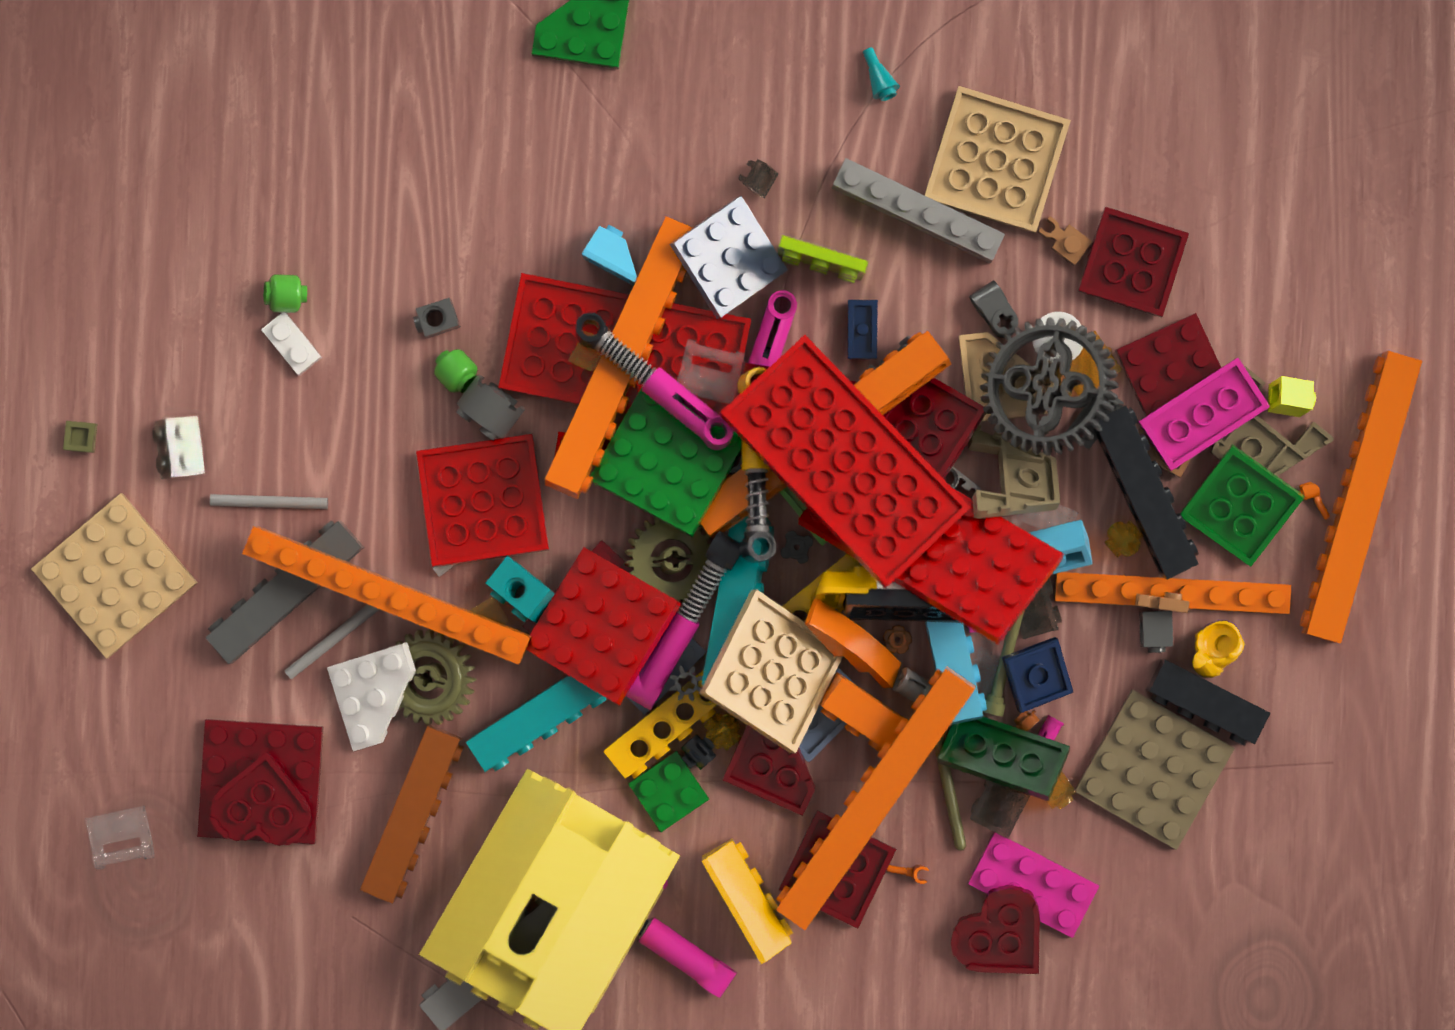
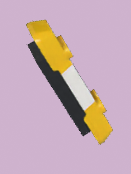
(868, 600)

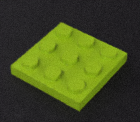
(821, 259)

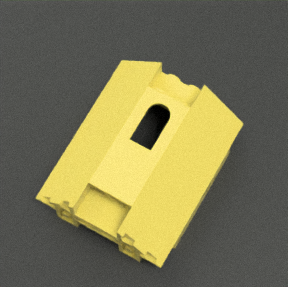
(575, 858)

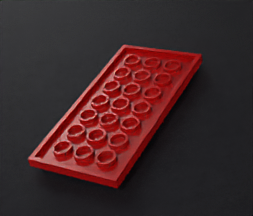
(545, 336)
(844, 461)
(975, 571)

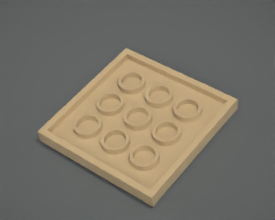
(997, 159)
(114, 575)
(771, 672)

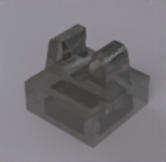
(760, 178)

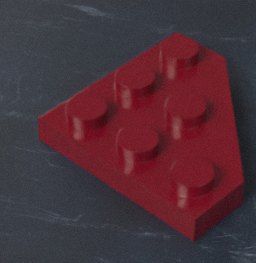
(770, 772)

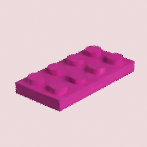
(1203, 414)
(1060, 893)

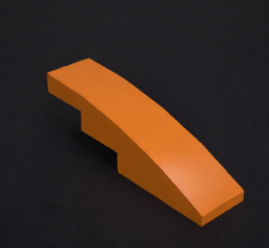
(850, 640)

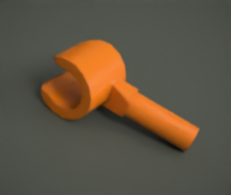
(1310, 491)
(911, 872)

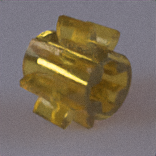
(1123, 539)
(723, 731)

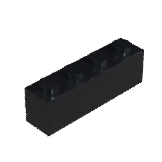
(1208, 702)

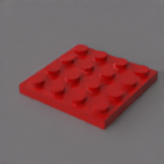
(482, 500)
(602, 625)

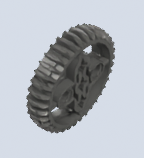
(1042, 375)

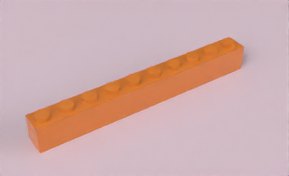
(609, 384)
(883, 387)
(1361, 496)
(386, 594)
(875, 798)

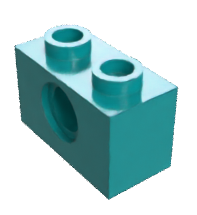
(508, 579)

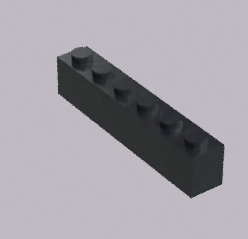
(1144, 492)

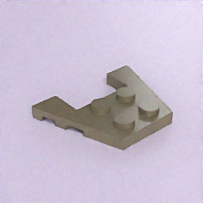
(1267, 445)
(1026, 479)

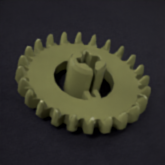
(643, 562)
(448, 676)

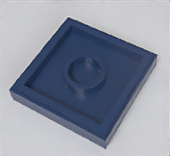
(1037, 674)

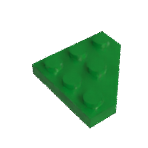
(583, 32)

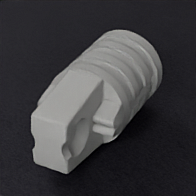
(911, 684)

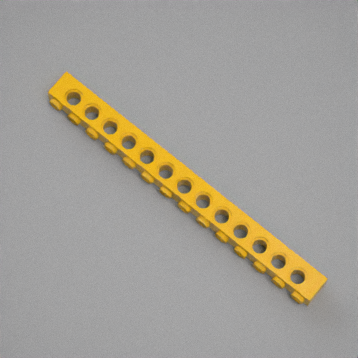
(620, 750)

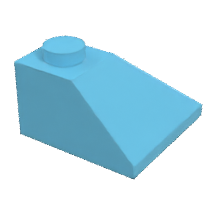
(611, 253)

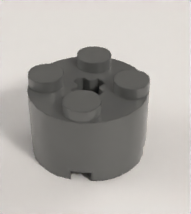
(489, 407)

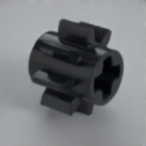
(698, 752)

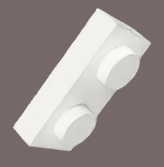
(291, 343)

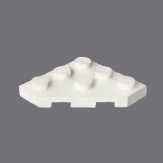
(371, 692)

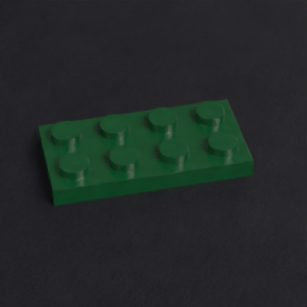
(1005, 756)

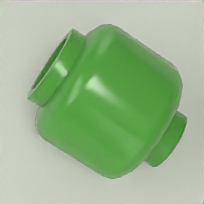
(284, 293)
(455, 370)

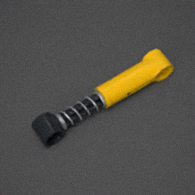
(756, 469)

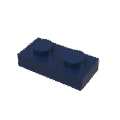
(862, 329)

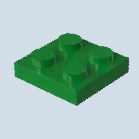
(668, 791)

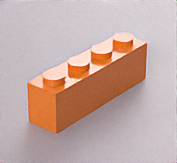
(860, 712)

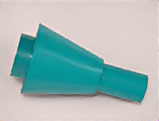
(882, 83)

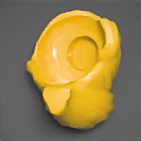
(1216, 648)

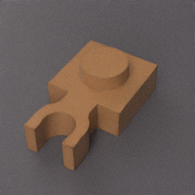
(1069, 243)
(1170, 602)

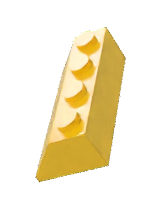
(747, 900)

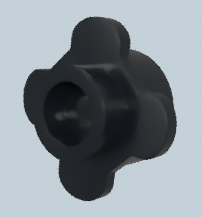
(789, 551)

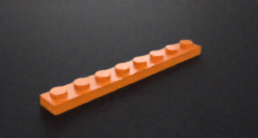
(1200, 593)

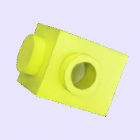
(1291, 396)

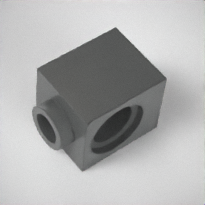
(449, 323)
(1156, 630)

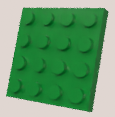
(665, 465)

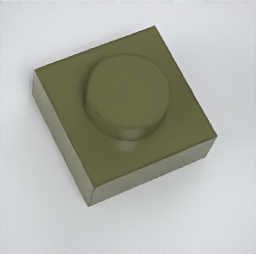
(80, 436)

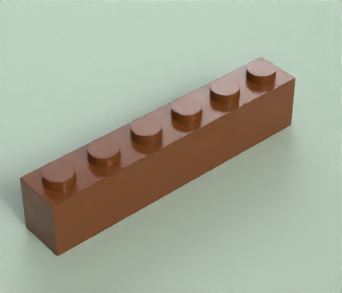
(411, 814)

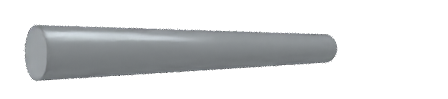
(268, 501)
(331, 640)

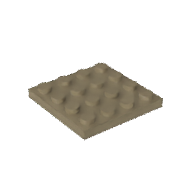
(1154, 769)

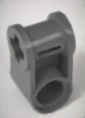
(992, 305)

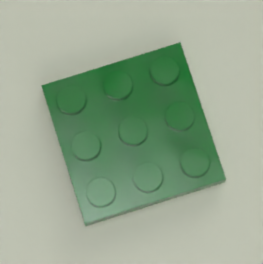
(1241, 505)

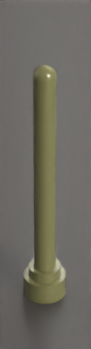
(994, 699)
(951, 800)

